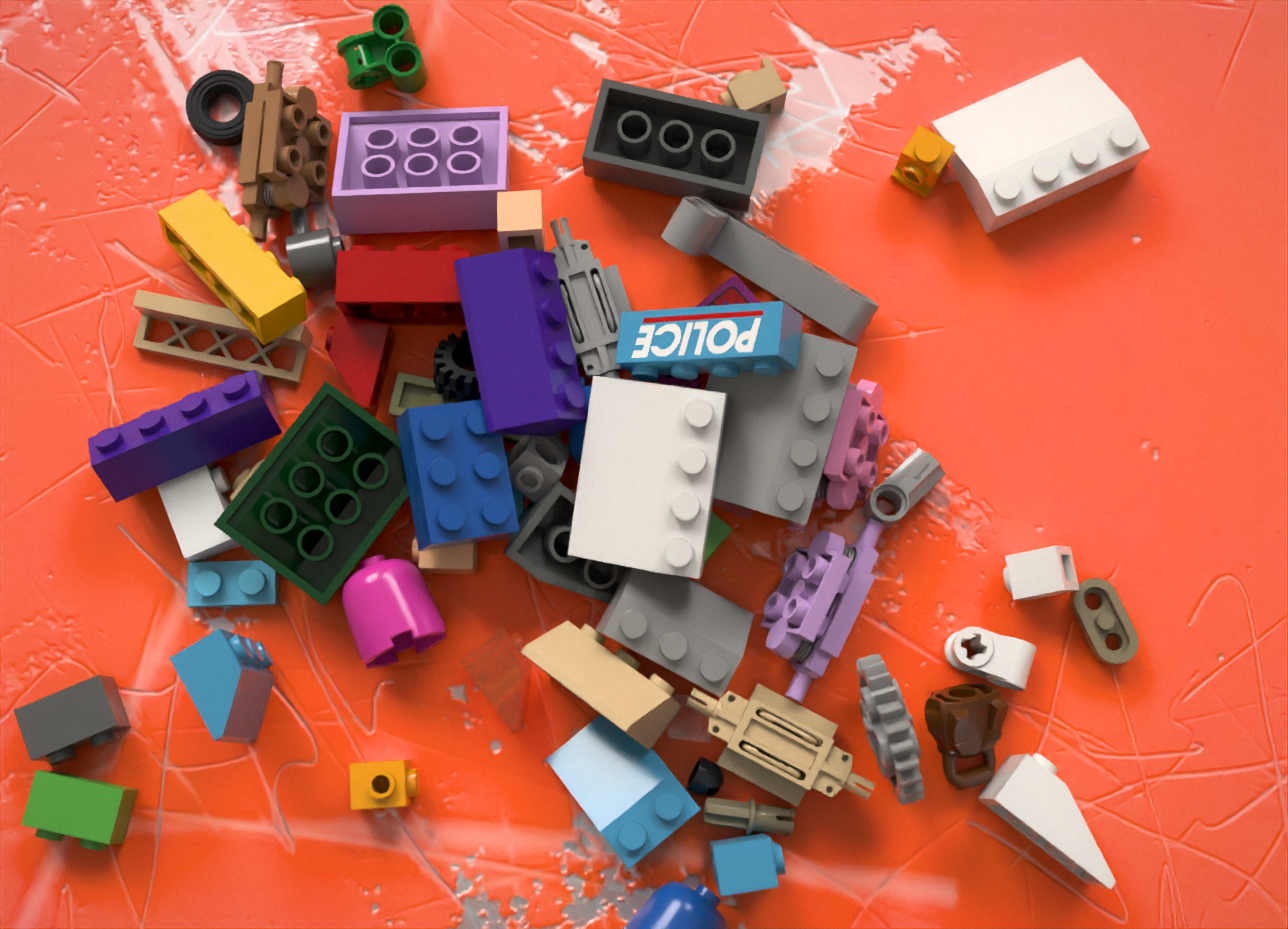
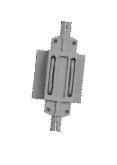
(592, 302)

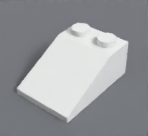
(1045, 812)

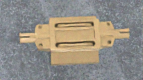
(779, 745)

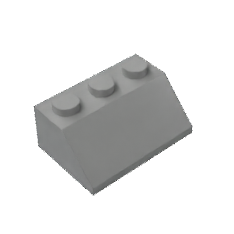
(678, 626)

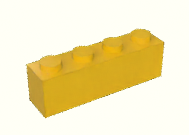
(234, 265)

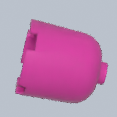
(390, 611)

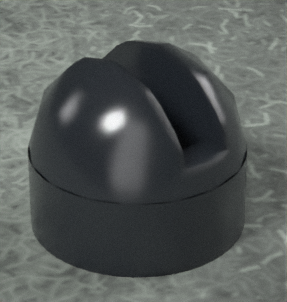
(705, 778)

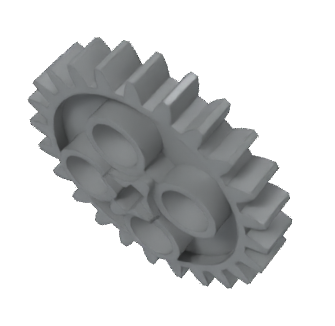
(890, 729)

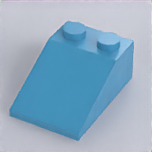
(622, 788)

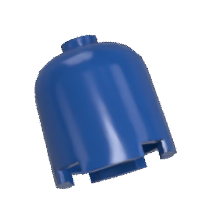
(679, 907)

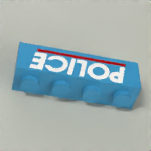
(709, 340)

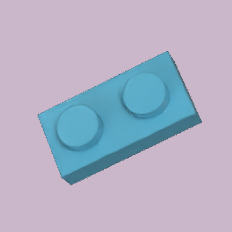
(231, 584)

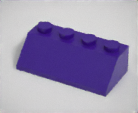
(521, 342)
(185, 435)

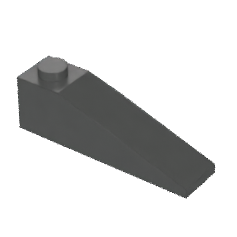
(544, 545)

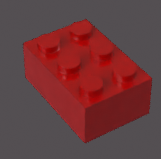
(400, 285)

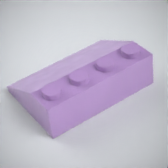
(421, 169)

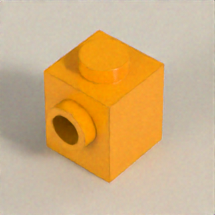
(383, 784)

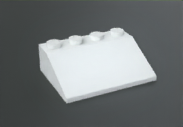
(1040, 142)
(647, 476)

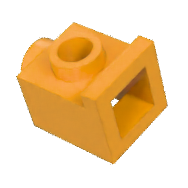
(922, 161)

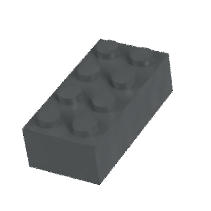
(675, 144)

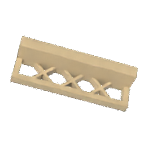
(215, 320)

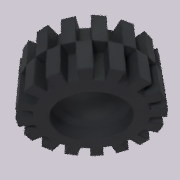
(449, 372)

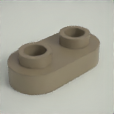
(1107, 619)

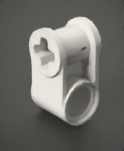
(997, 658)

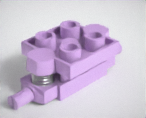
(819, 602)

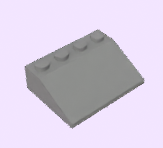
(781, 430)

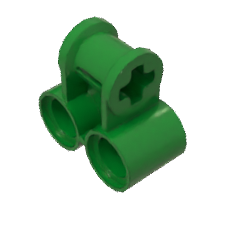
(384, 53)

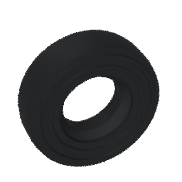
(199, 101)

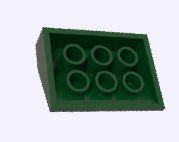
(320, 495)

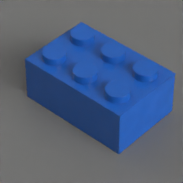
(455, 476)

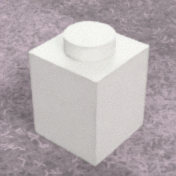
(1040, 573)

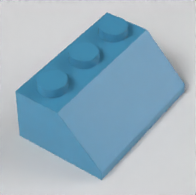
(227, 683)

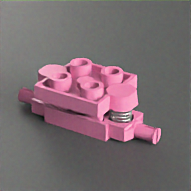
(853, 449)

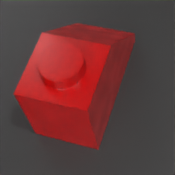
(362, 356)

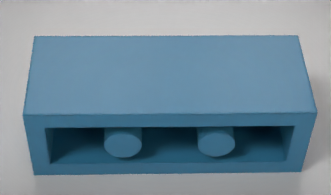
(746, 863)

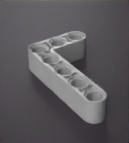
(707, 228)

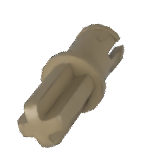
(749, 816)

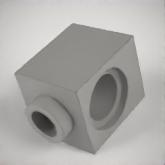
(537, 464)

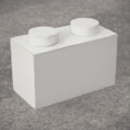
(193, 507)

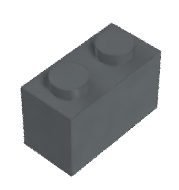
(72, 719)

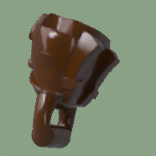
(964, 724)

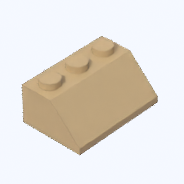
(605, 680)

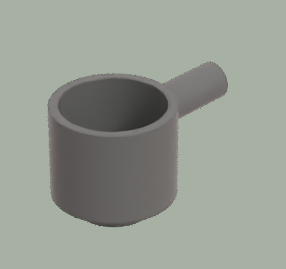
(312, 253)

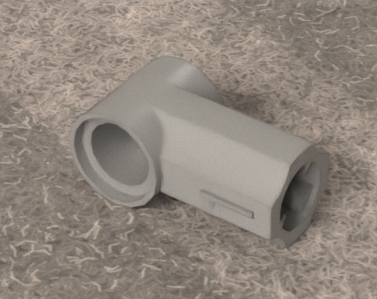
(904, 487)

